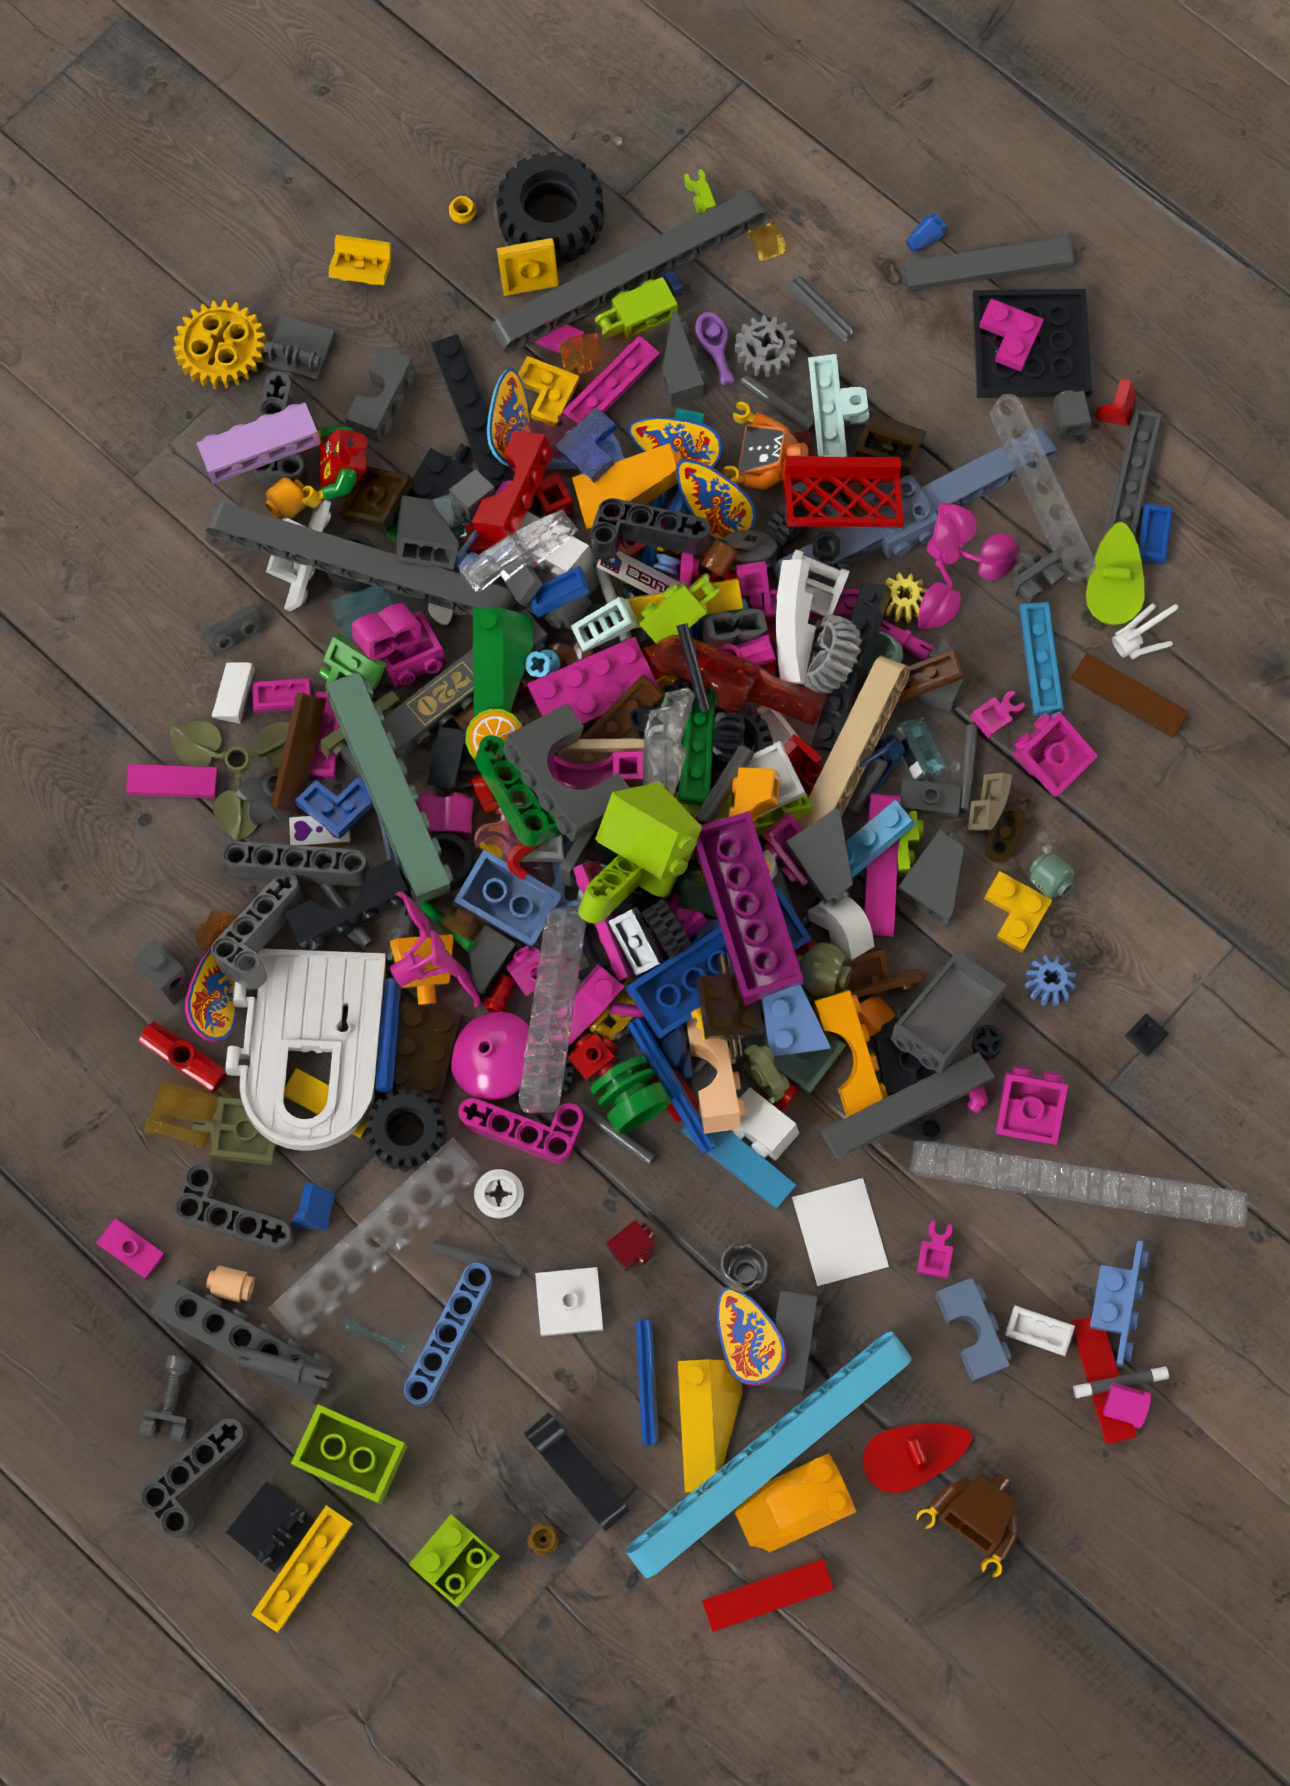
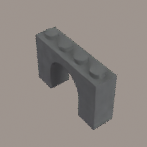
(530, 747)

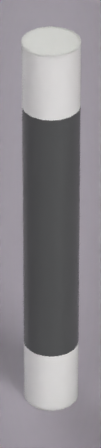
(1127, 1380)

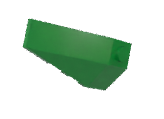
(499, 656)

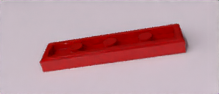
(1097, 1365)
(767, 1595)

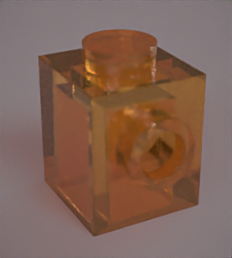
(581, 353)

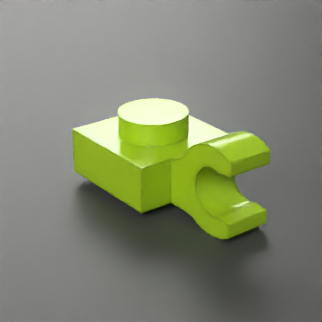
(704, 199)

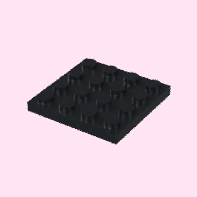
(1058, 356)

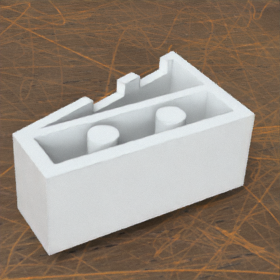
(567, 557)

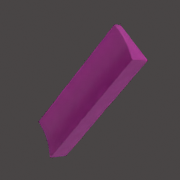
(747, 908)

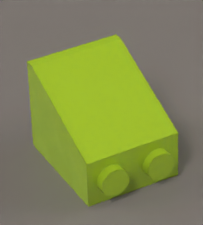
(649, 829)

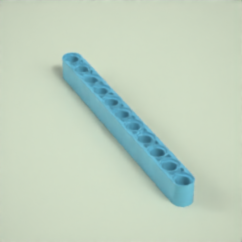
(768, 1455)

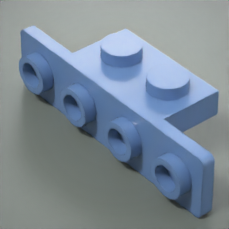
(1116, 1299)

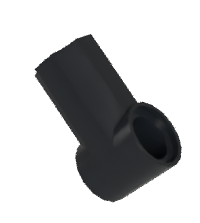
(914, 1131)

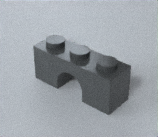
(374, 414)

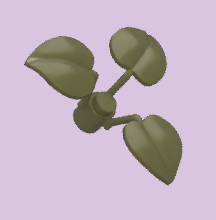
(197, 744)

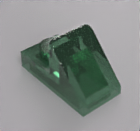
(694, 891)

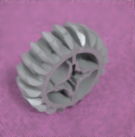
(832, 654)

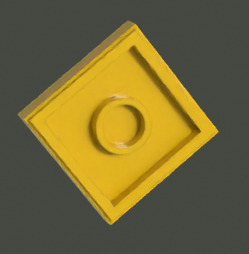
(528, 267)

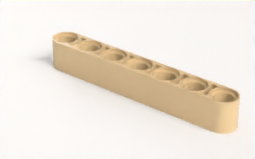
(857, 739)

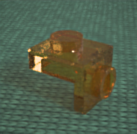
(461, 922)
(212, 929)

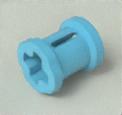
(535, 660)

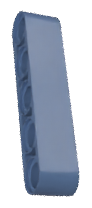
(452, 1319)

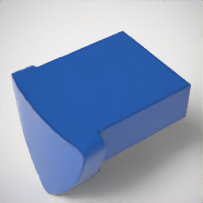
(313, 1208)

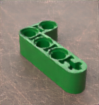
(493, 764)

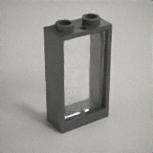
(948, 1012)

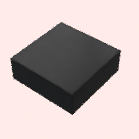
(1146, 1035)

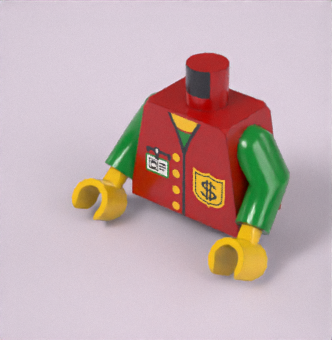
(340, 464)

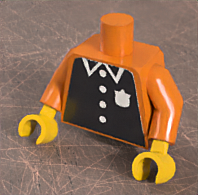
(763, 450)

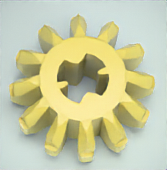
(904, 588)

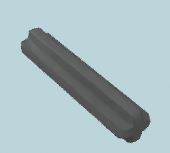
(822, 309)
(723, 786)

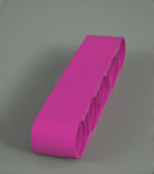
(881, 878)

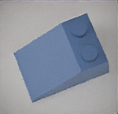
(505, 900)

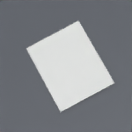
(840, 1232)

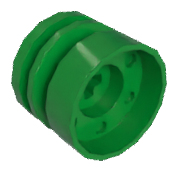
(628, 1090)

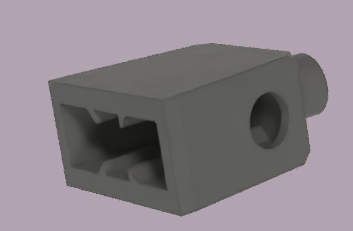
(161, 970)

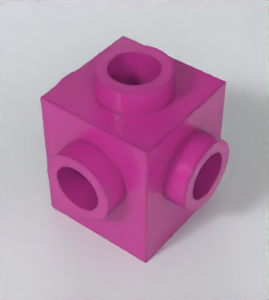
(525, 968)

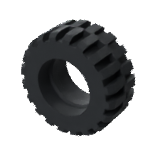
(551, 176)

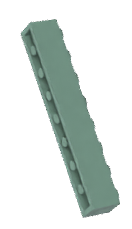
(388, 788)

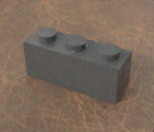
(795, 1322)

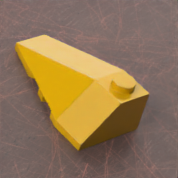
(708, 1414)

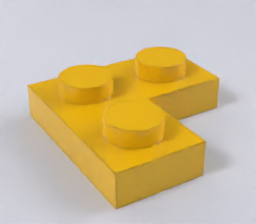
(554, 389)
(1024, 906)

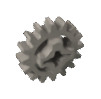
(769, 357)

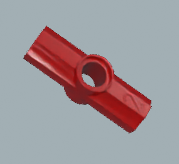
(168, 1046)

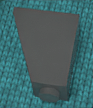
(424, 535)
(823, 857)
(934, 878)

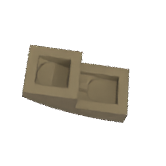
(994, 795)

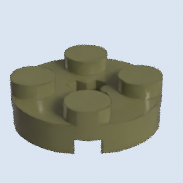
(763, 1073)

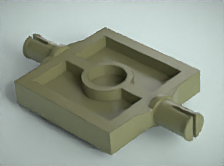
(234, 1134)

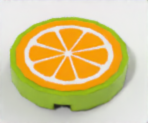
(490, 722)

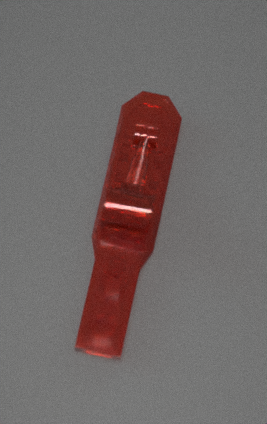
(738, 680)

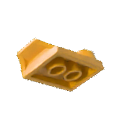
(795, 1505)

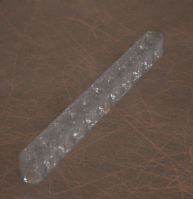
(1079, 1183)

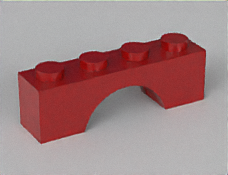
(503, 513)

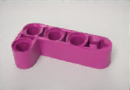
(520, 1124)

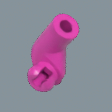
(978, 1100)

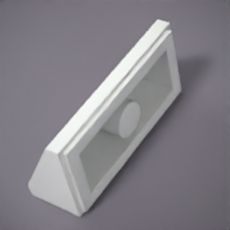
(233, 692)

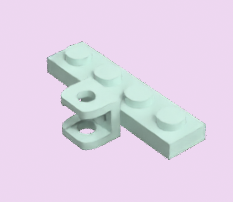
(834, 406)

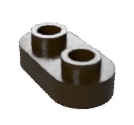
(1005, 835)

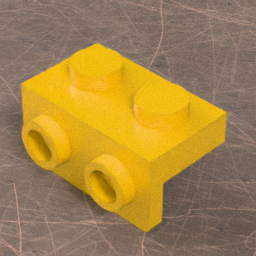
(360, 260)

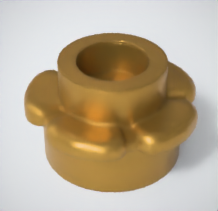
(551, 1540)

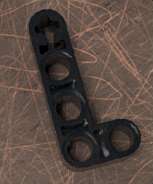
(688, 533)
(576, 1471)

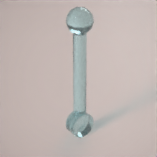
(398, 1346)

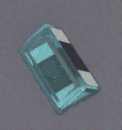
(921, 752)

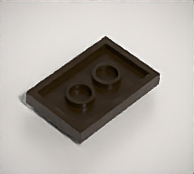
(424, 1049)

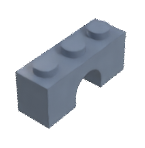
(965, 1303)

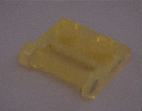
(182, 1104)

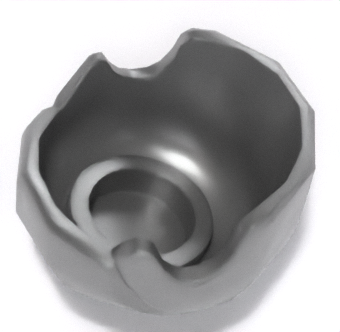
(743, 1268)

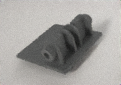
(298, 347)

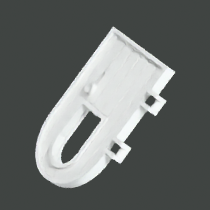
(304, 1012)

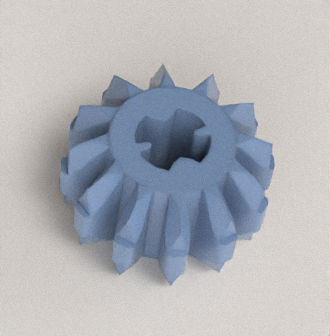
(1053, 991)

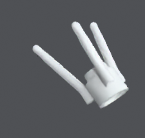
(1128, 639)

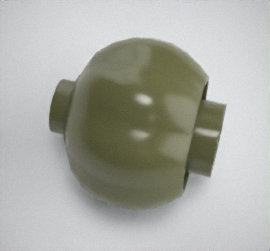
(824, 970)

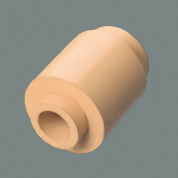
(230, 1284)

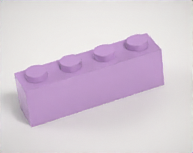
(258, 442)

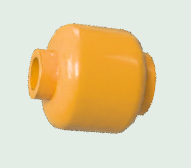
(285, 498)

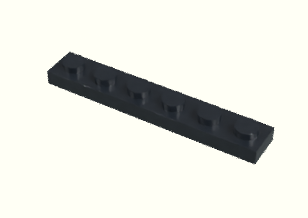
(469, 407)
(838, 704)

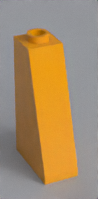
(630, 479)

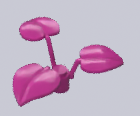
(952, 529)
(412, 966)

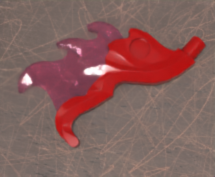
(506, 840)

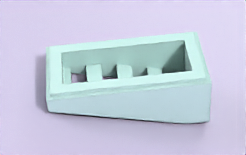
(619, 628)

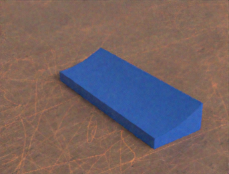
(670, 989)

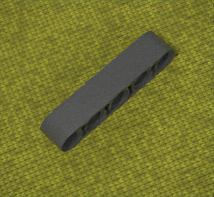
(286, 855)

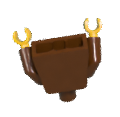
(979, 1514)

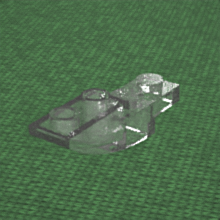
(662, 748)

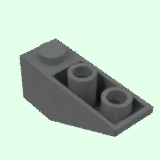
(680, 372)

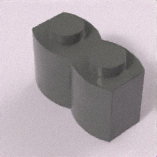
(734, 629)

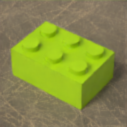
(349, 1454)

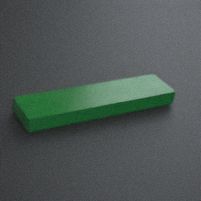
(698, 740)

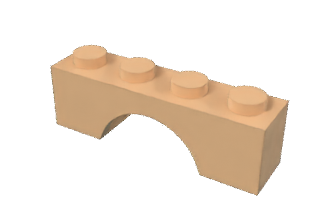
(718, 1101)

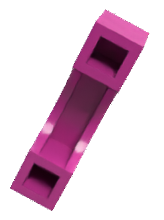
(585, 776)

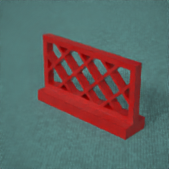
(841, 472)

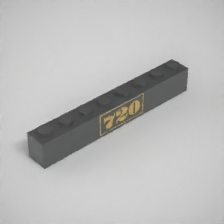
(436, 704)

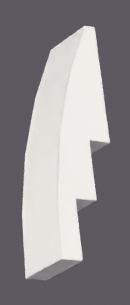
(793, 632)

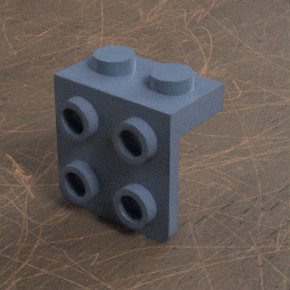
(918, 518)

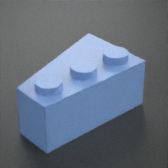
(791, 1023)

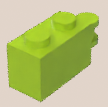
(638, 310)
(677, 608)

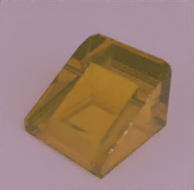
(767, 241)

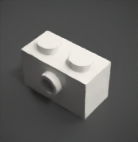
(765, 1126)

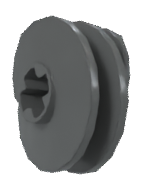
(752, 547)

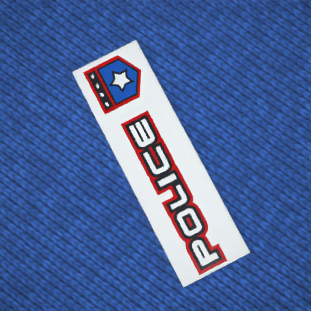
(636, 573)

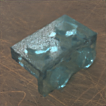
(353, 606)

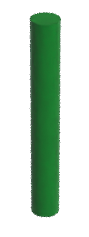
(437, 916)

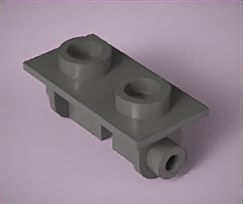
(242, 626)

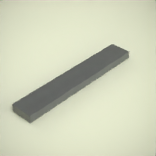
(988, 263)
(1135, 469)
(907, 1105)

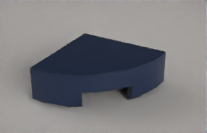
(675, 1047)

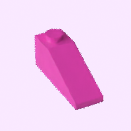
(591, 999)

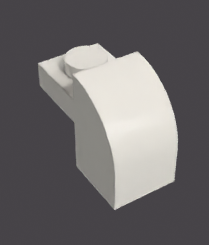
(846, 926)

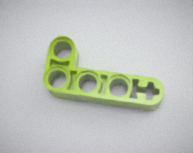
(615, 885)

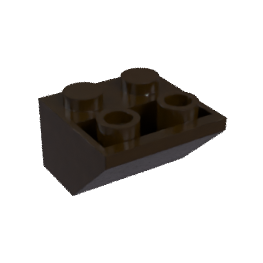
(891, 439)

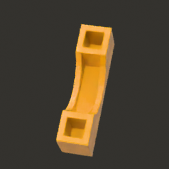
(755, 792)
(839, 1015)

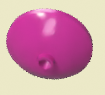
(498, 1070)

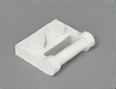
(824, 596)

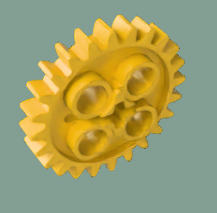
(196, 337)

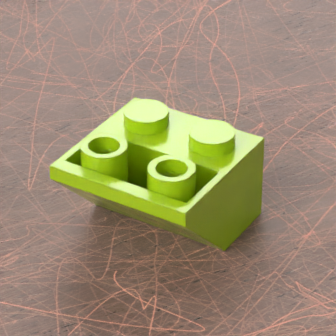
(454, 1560)

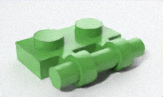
(348, 659)

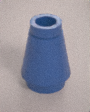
(927, 232)

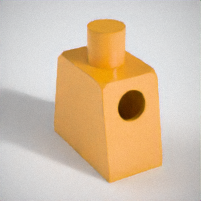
(425, 987)

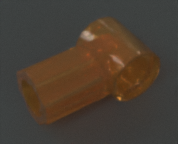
(718, 557)

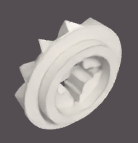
(487, 1185)

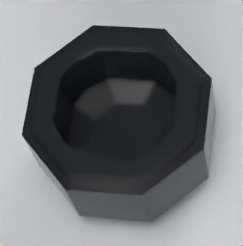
(826, 546)

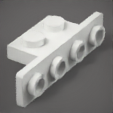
(294, 572)

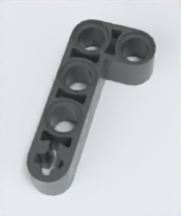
(281, 383)
(239, 944)
(236, 1216)
(197, 1473)

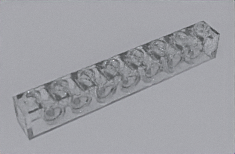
(449, 1157)

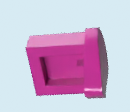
(1127, 1404)

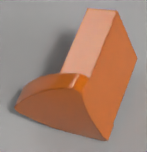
(875, 1014)

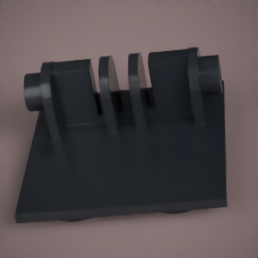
(270, 1527)

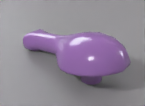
(713, 337)

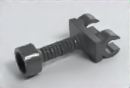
(177, 1367)

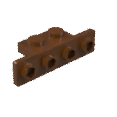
(872, 975)

